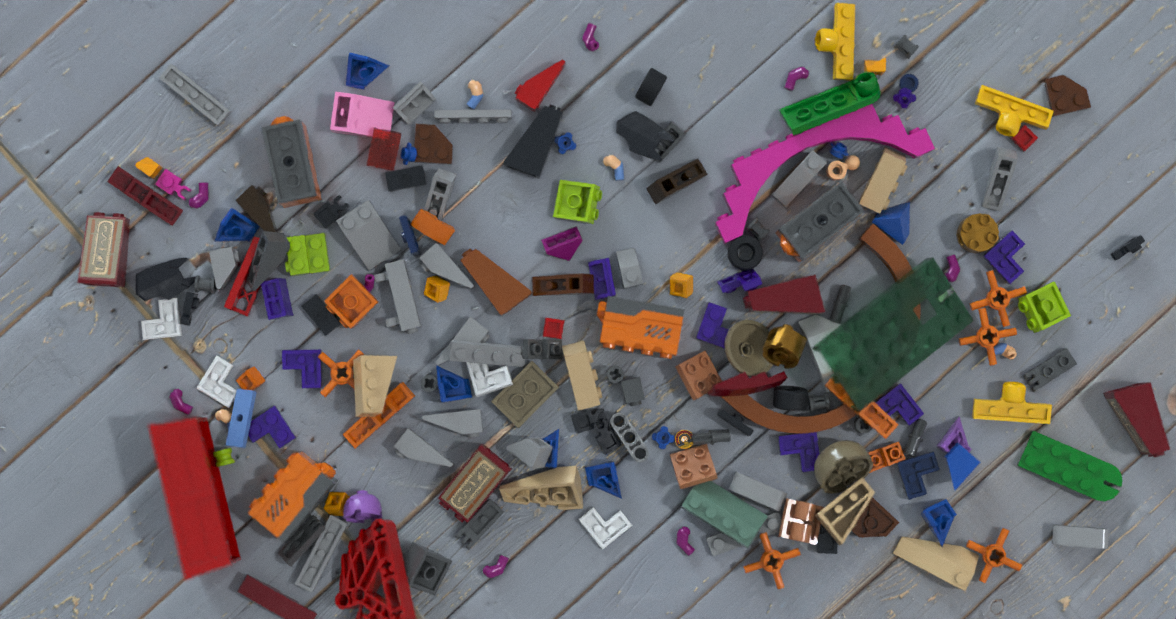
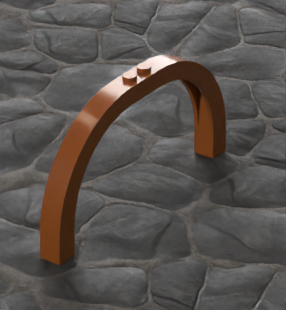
(898, 266)

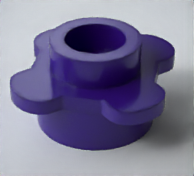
(904, 92)

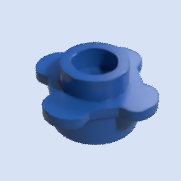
(560, 142)
(838, 150)
(408, 154)
(668, 437)

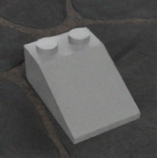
(368, 235)

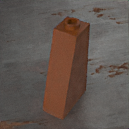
(497, 284)

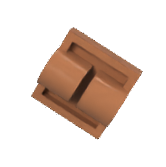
(698, 375)
(693, 466)
(800, 521)

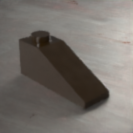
(676, 181)
(258, 207)

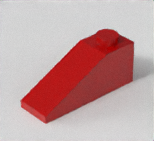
(537, 87)

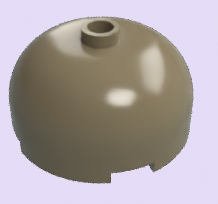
(841, 465)

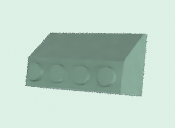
(724, 512)

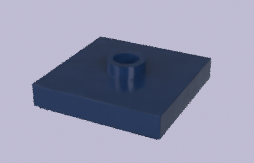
(408, 235)

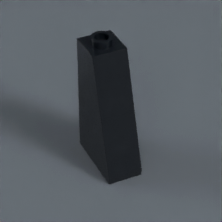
(534, 146)

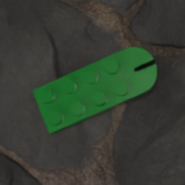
(832, 103)
(1070, 467)

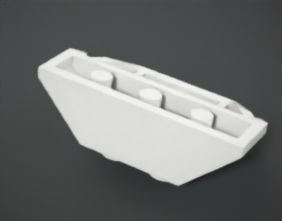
(815, 329)

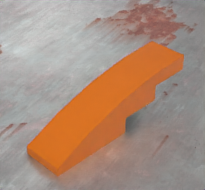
(871, 414)
(368, 425)

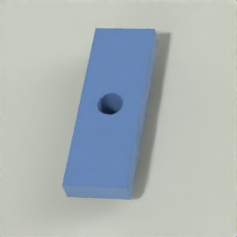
(241, 418)

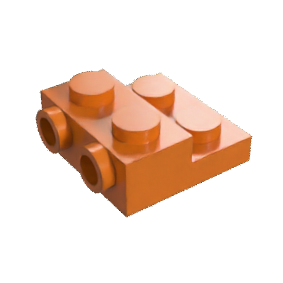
(350, 302)

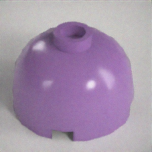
(362, 507)

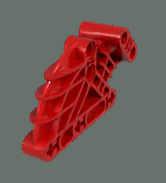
(381, 566)

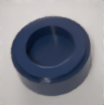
(909, 81)

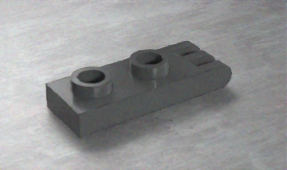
(1050, 369)
(480, 523)
(301, 540)

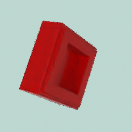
(1024, 138)
(553, 328)

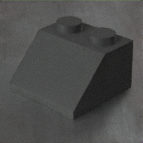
(425, 568)

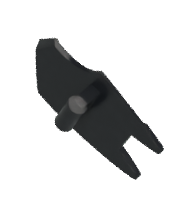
(642, 134)
(162, 280)

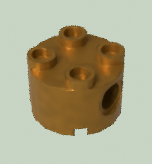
(977, 233)
(784, 346)

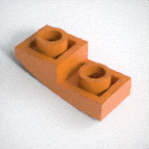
(432, 227)
(886, 456)

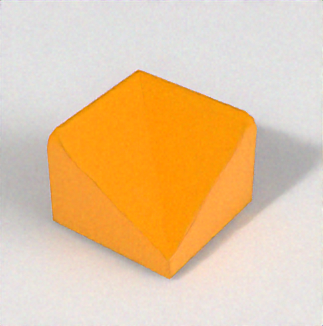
(877, 67)
(149, 167)
(681, 285)
(436, 288)
(335, 503)

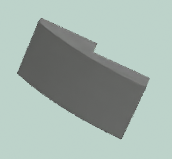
(542, 349)

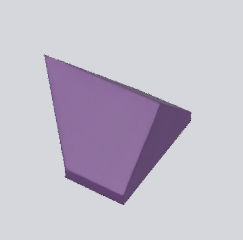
(952, 436)

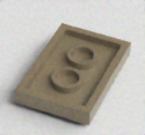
(526, 394)

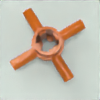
(1005, 296)
(995, 335)
(334, 372)
(986, 552)
(780, 557)

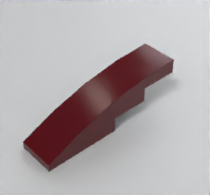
(145, 195)
(743, 385)
(274, 600)

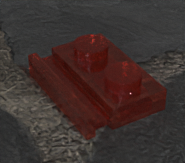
(384, 149)

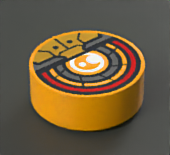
(683, 439)

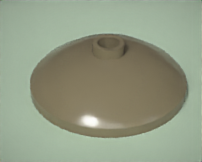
(750, 337)

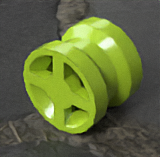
(223, 457)

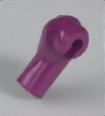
(588, 38)
(794, 75)
(201, 198)
(954, 269)
(369, 282)
(177, 402)
(682, 540)
(496, 570)

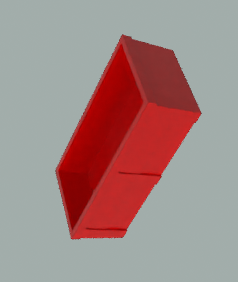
(194, 495)

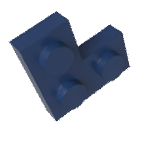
(912, 471)

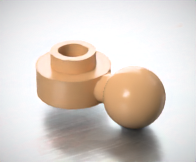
(852, 163)

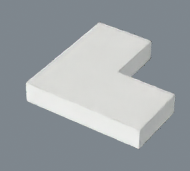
(167, 325)
(488, 381)
(214, 385)
(603, 531)

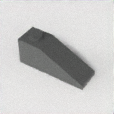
(267, 257)

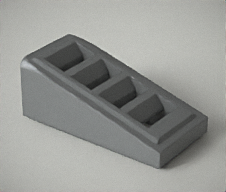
(679, 131)

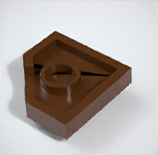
(1065, 95)
(432, 145)
(874, 521)

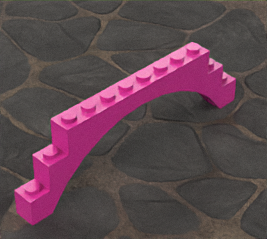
(857, 125)

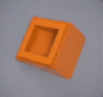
(250, 379)

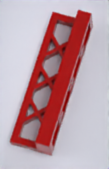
(240, 281)

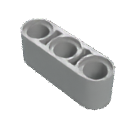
(637, 443)
(757, 491)
(1080, 536)

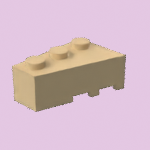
(883, 180)
(582, 375)
(372, 383)
(845, 510)

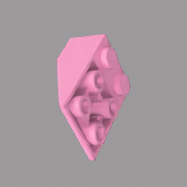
(360, 114)

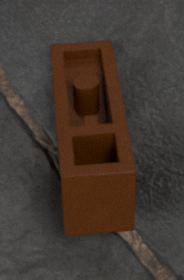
(563, 284)

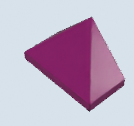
(563, 244)

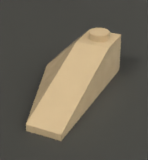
(552, 487)
(948, 562)

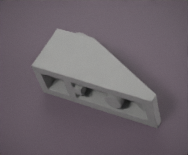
(799, 178)
(999, 178)
(440, 193)
(440, 264)
(470, 332)
(463, 422)
(416, 448)

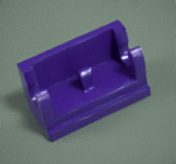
(602, 278)
(277, 298)

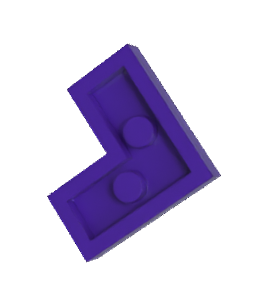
(1001, 257)
(747, 279)
(710, 327)
(308, 362)
(900, 401)
(272, 423)
(803, 443)

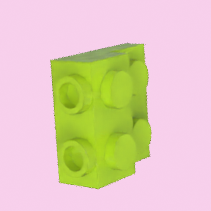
(577, 201)
(307, 255)
(1043, 307)

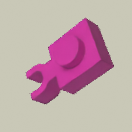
(170, 183)

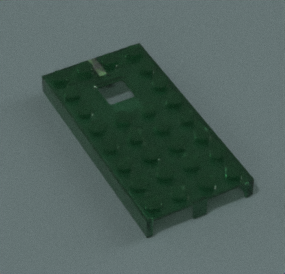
(887, 337)

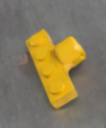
(840, 41)
(1012, 111)
(1012, 407)

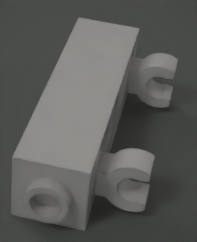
(403, 296)

